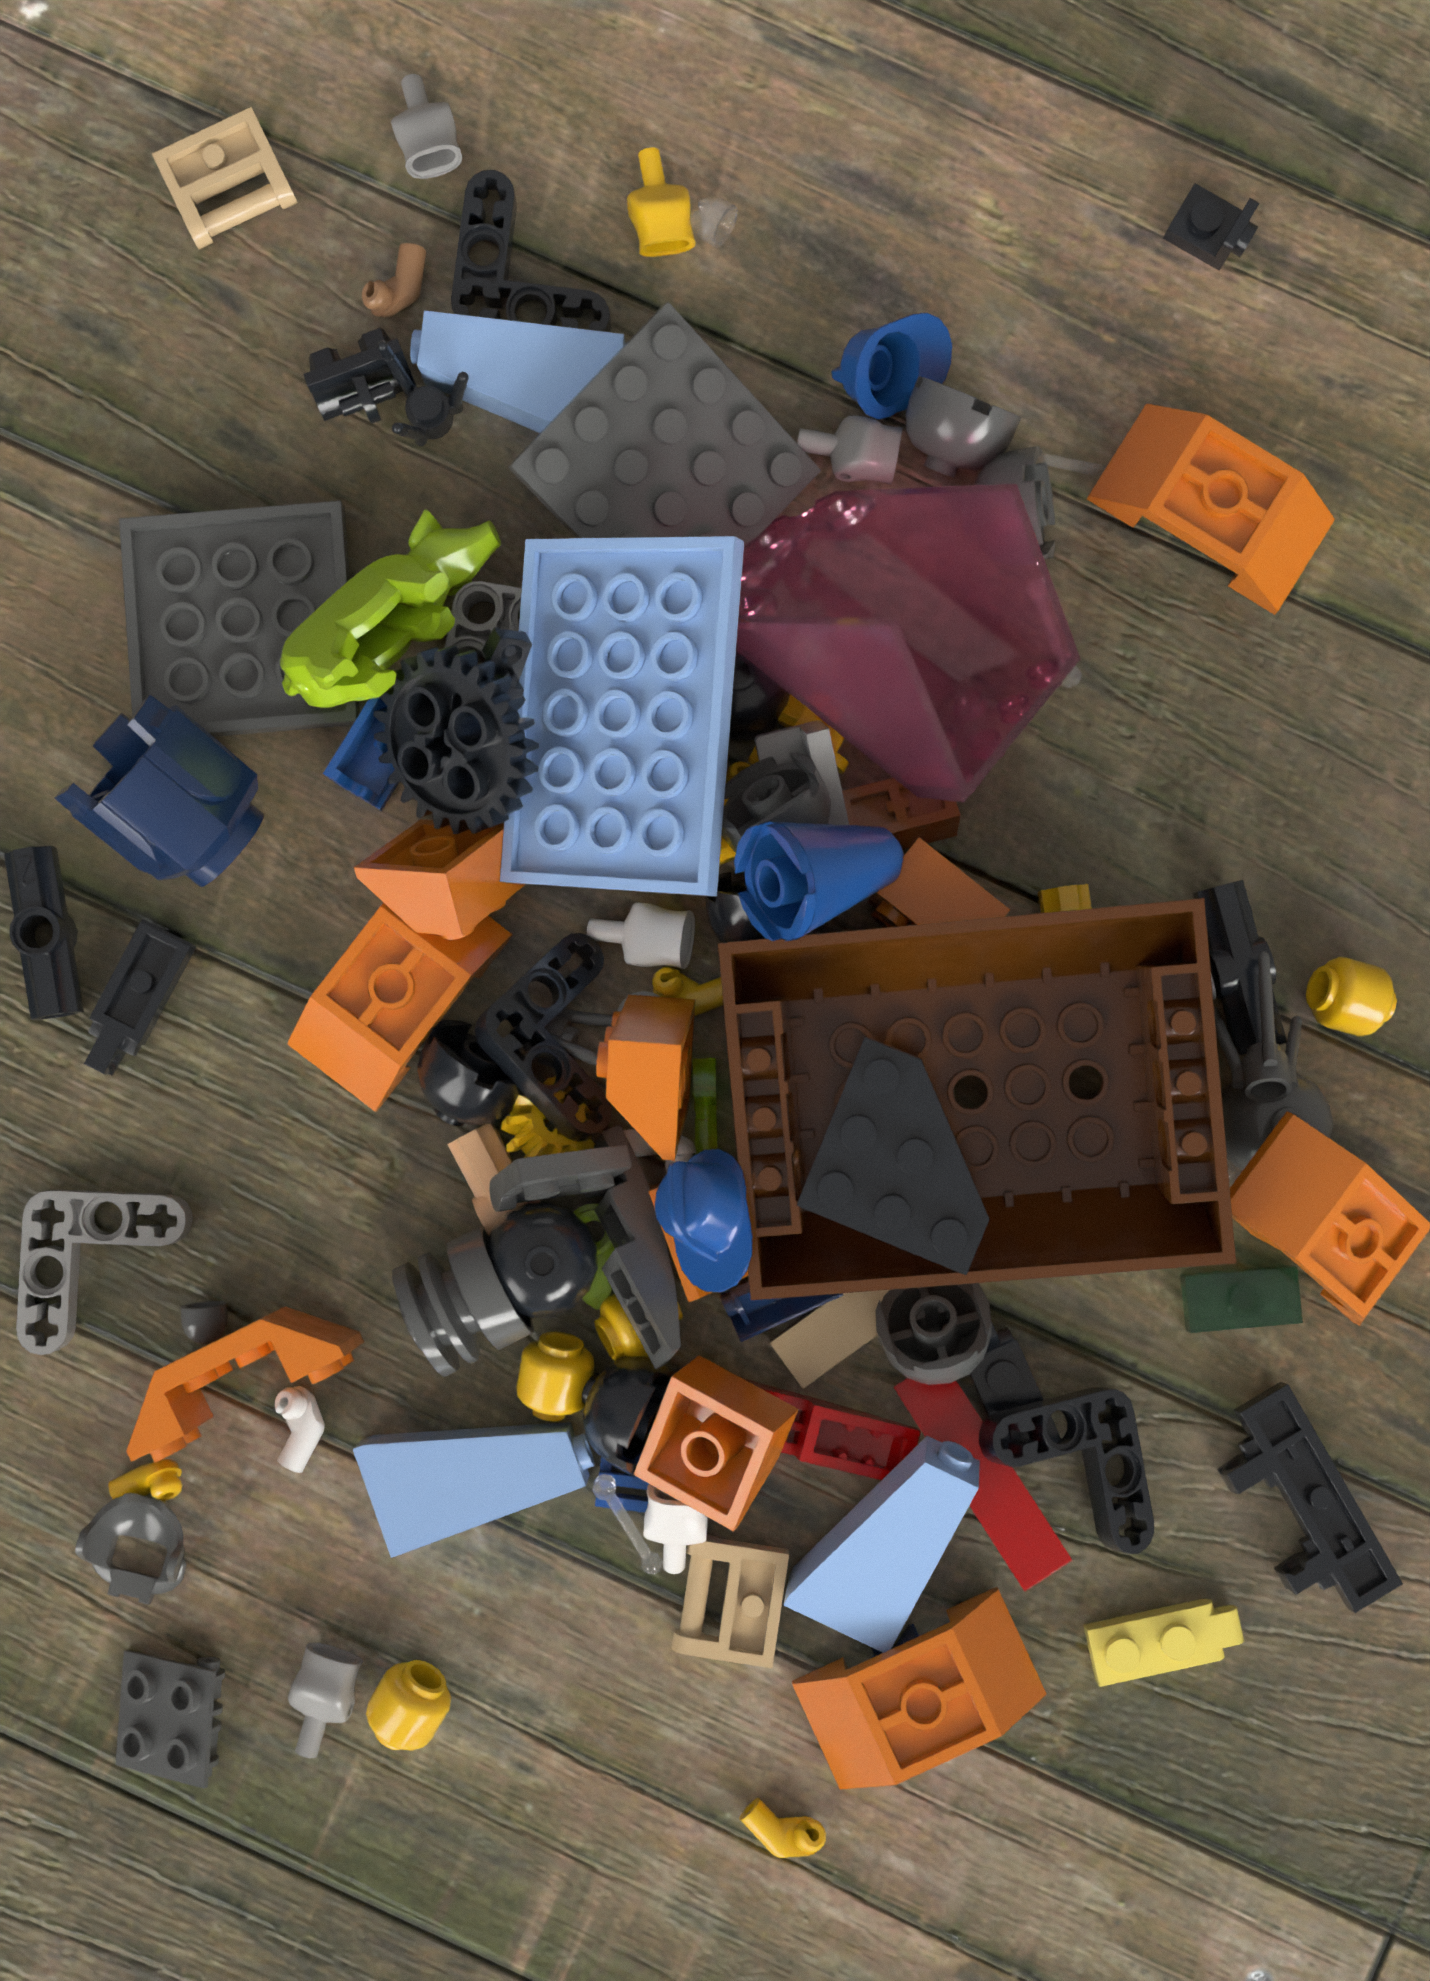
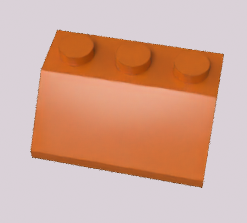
(650, 1067)

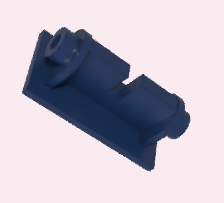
(758, 1316)

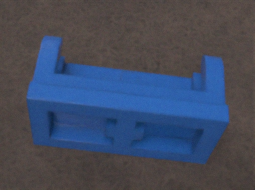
(357, 761)

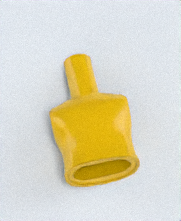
(660, 210)

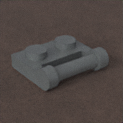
(558, 1175)

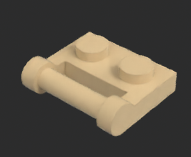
(216, 162)
(749, 1606)

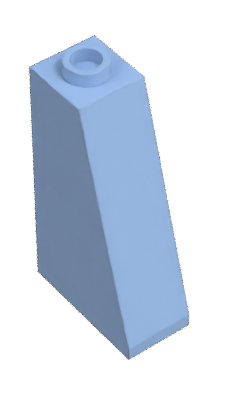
(511, 365)
(462, 1478)
(886, 1548)

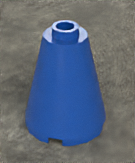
(811, 874)

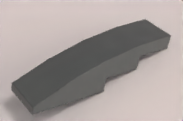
(641, 1261)

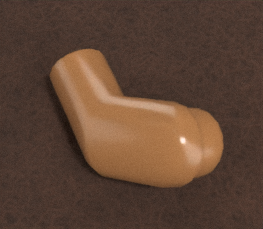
(401, 290)

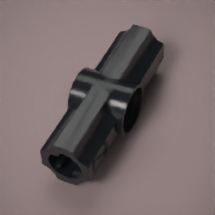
(37, 896)
(1234, 963)

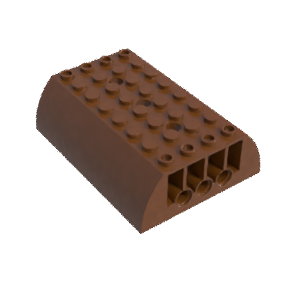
(1020, 1004)

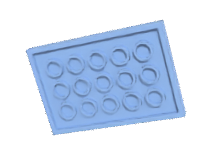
(626, 712)

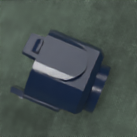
(170, 797)

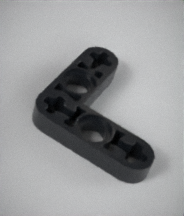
(492, 279)
(528, 1025)
(1085, 1434)

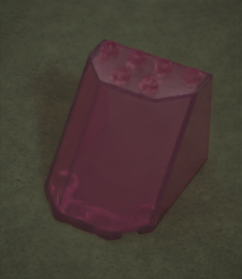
(910, 625)

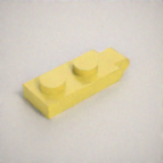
(1161, 1640)

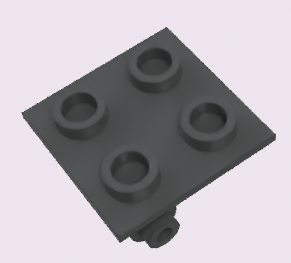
(169, 1716)

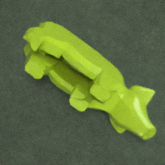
(374, 616)

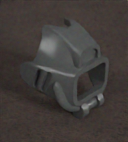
(139, 1518)

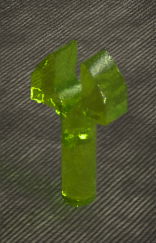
(705, 1104)

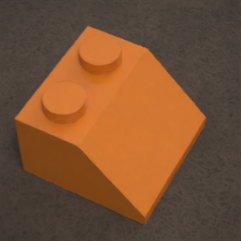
(439, 878)
(932, 892)
(714, 1441)

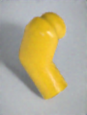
(156, 1478)
(786, 1835)

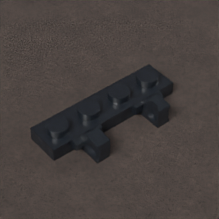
(1337, 1538)

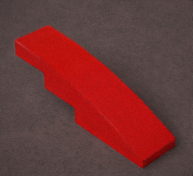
(844, 1436)
(1002, 1499)

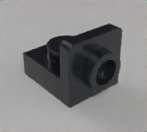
(1211, 227)

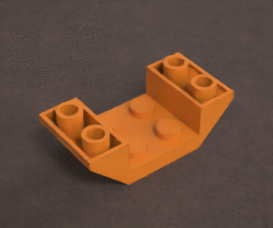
(1217, 498)
(387, 1001)
(1327, 1215)
(174, 1397)
(922, 1697)

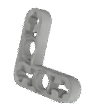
(80, 1228)

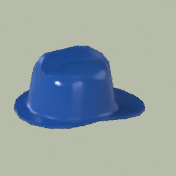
(885, 362)
(708, 1217)

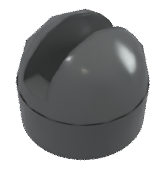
(204, 1320)

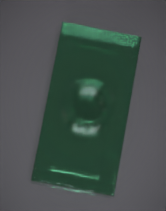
(1241, 1298)

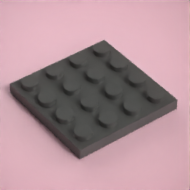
(665, 446)
(217, 602)

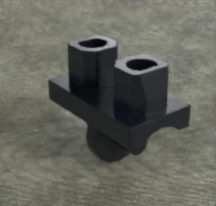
(355, 381)

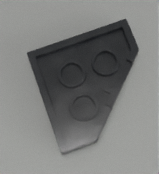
(895, 1163)

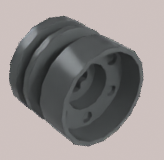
(452, 1305)

